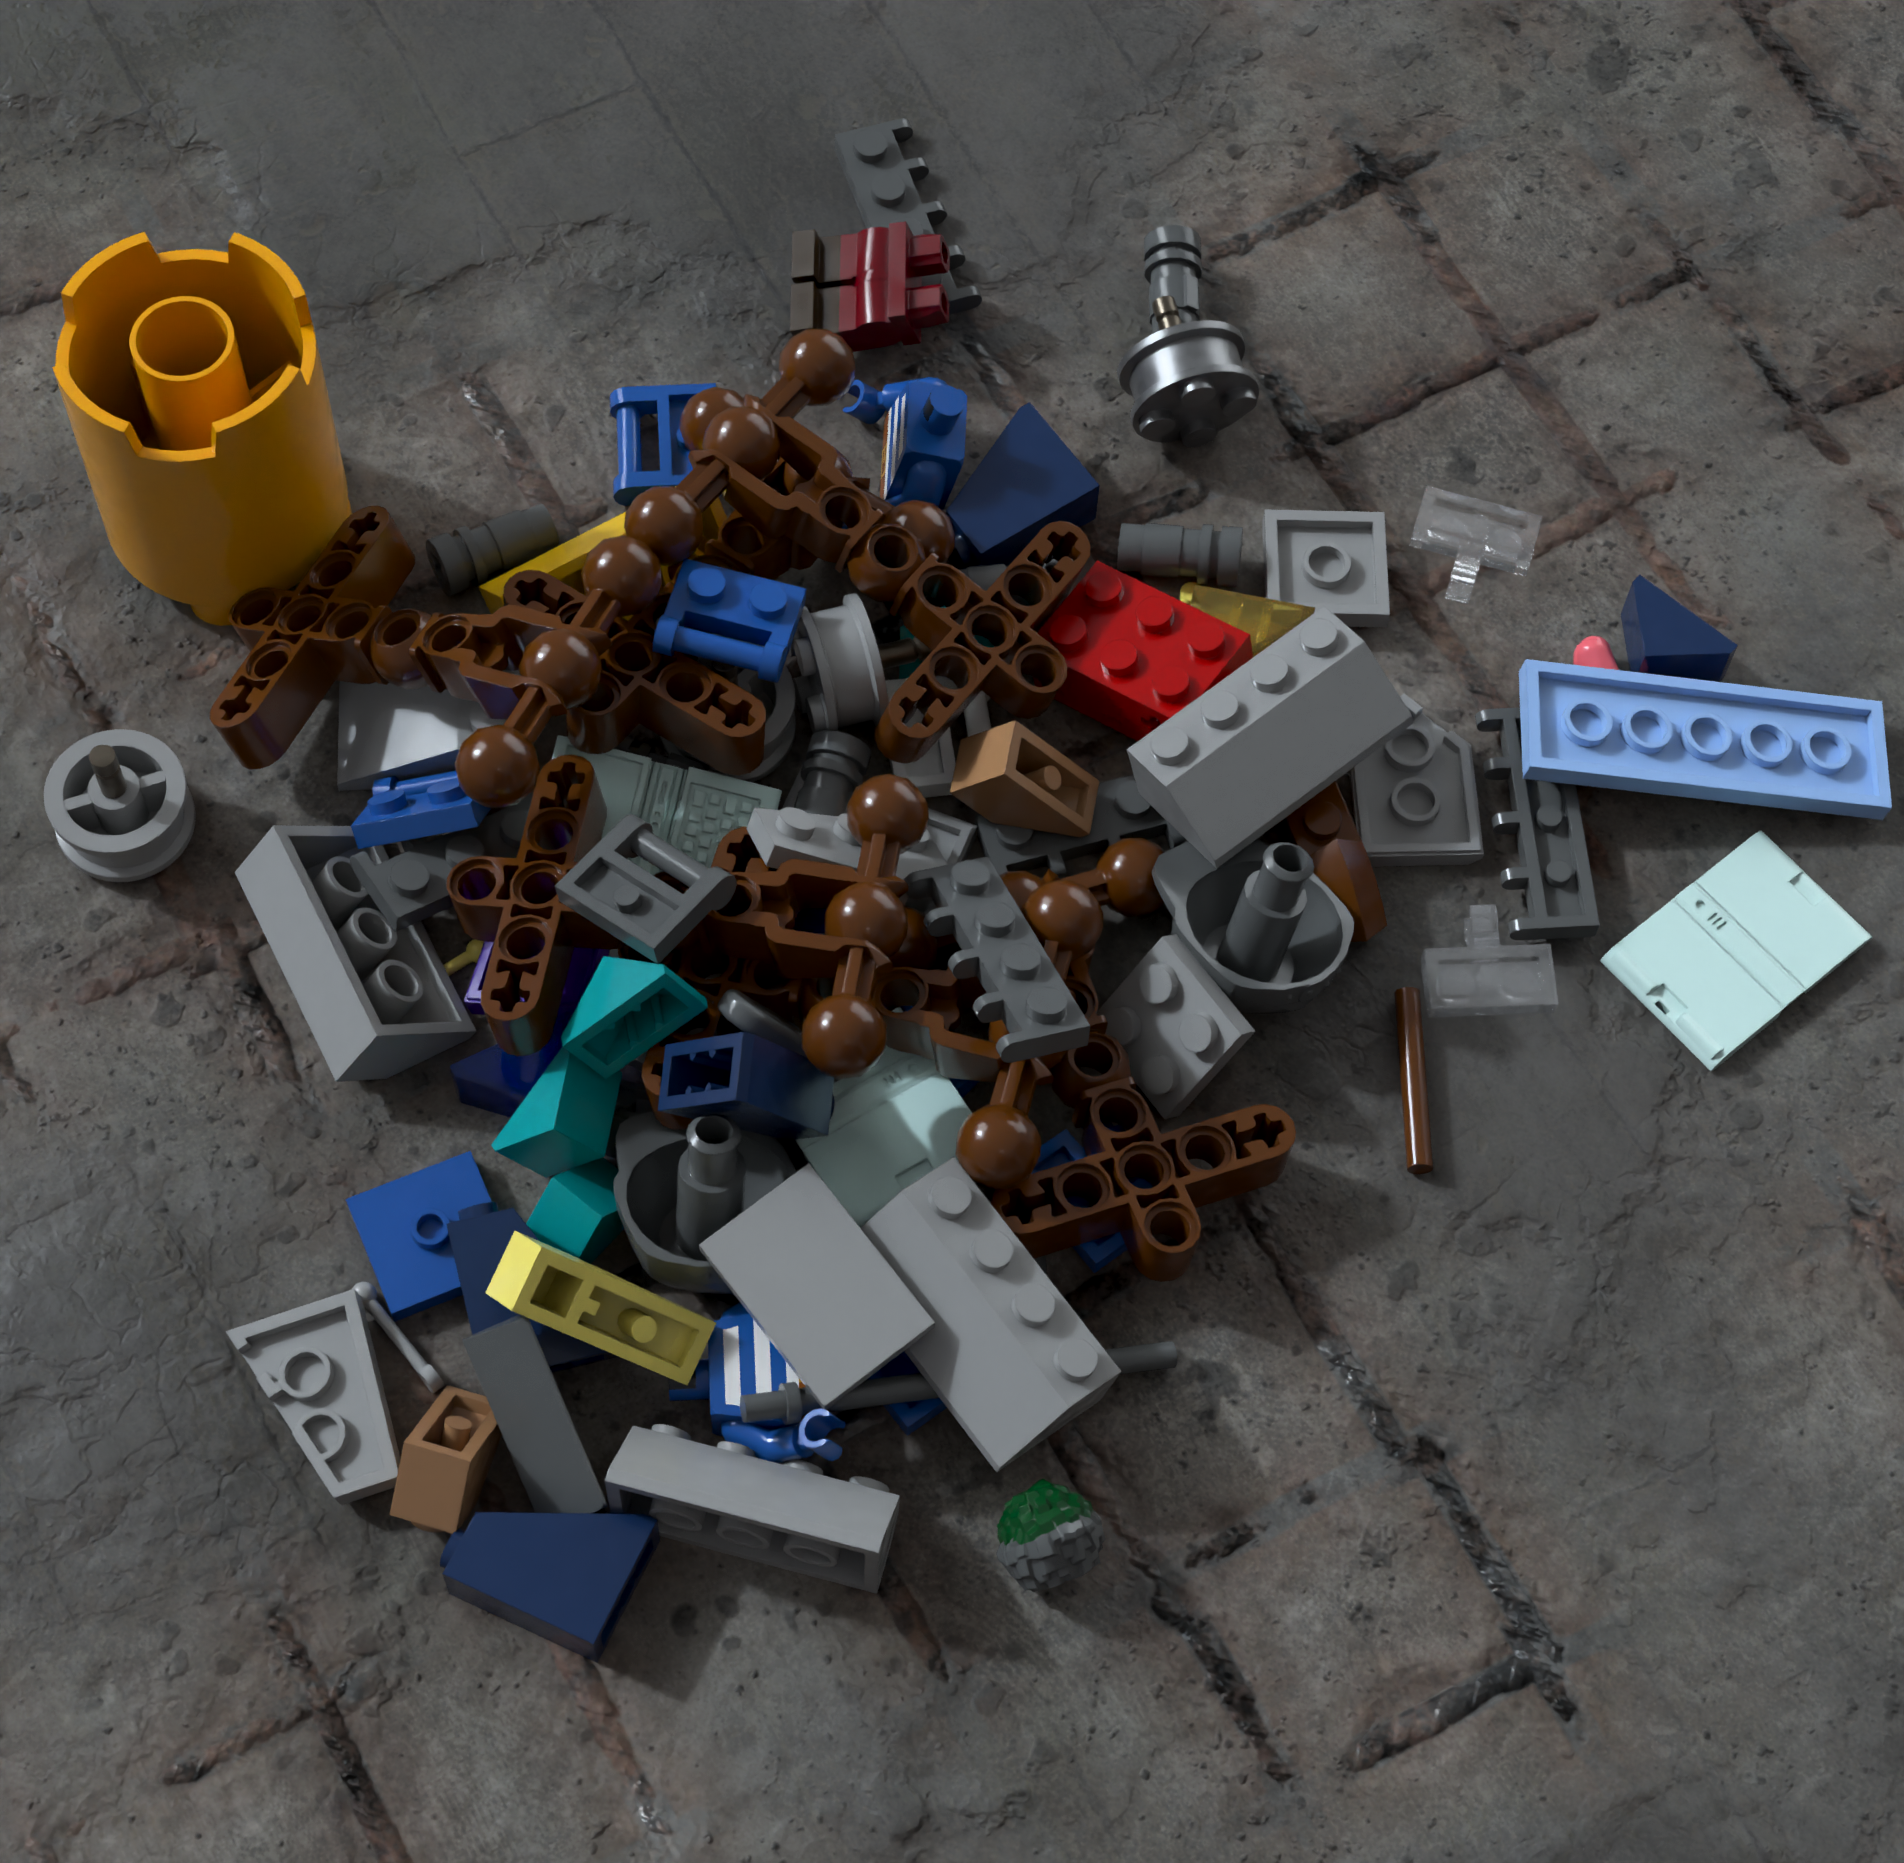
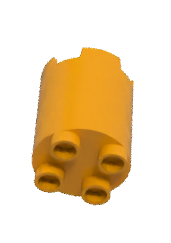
(202, 418)

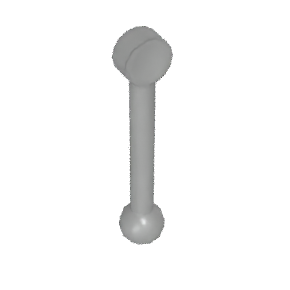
(425, 1371)

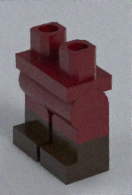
(868, 285)

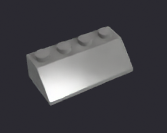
(1268, 737)
(366, 991)
(1004, 1338)
(755, 1506)

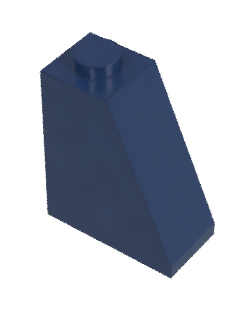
(1017, 491)
(750, 1082)
(477, 1247)
(552, 1571)

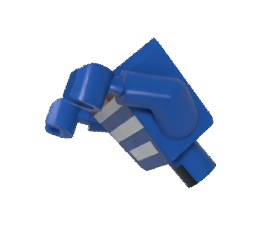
(920, 437)
(748, 1363)

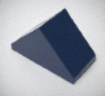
(1671, 639)

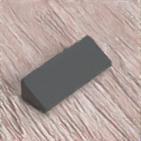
(534, 1418)

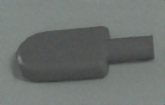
(760, 1021)

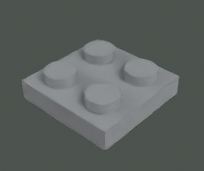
(1328, 562)
(1174, 1025)

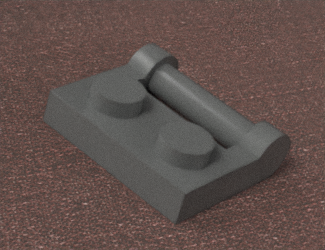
(633, 901)

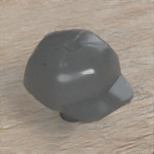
(1257, 923)
(687, 1186)

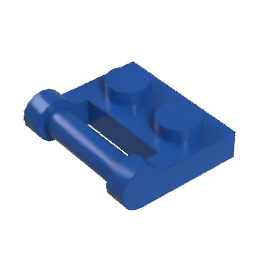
(630, 405)
(732, 607)
(415, 810)

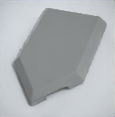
(1418, 798)

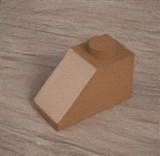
(1023, 782)
(446, 1462)

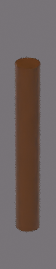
(1413, 1081)

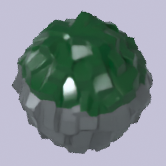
(1048, 1536)

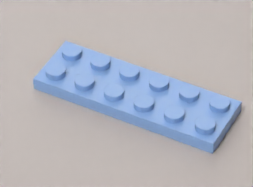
(1703, 739)

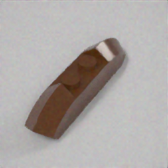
(1339, 857)

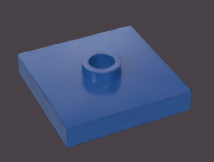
(408, 1232)

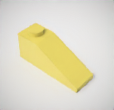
(599, 1308)

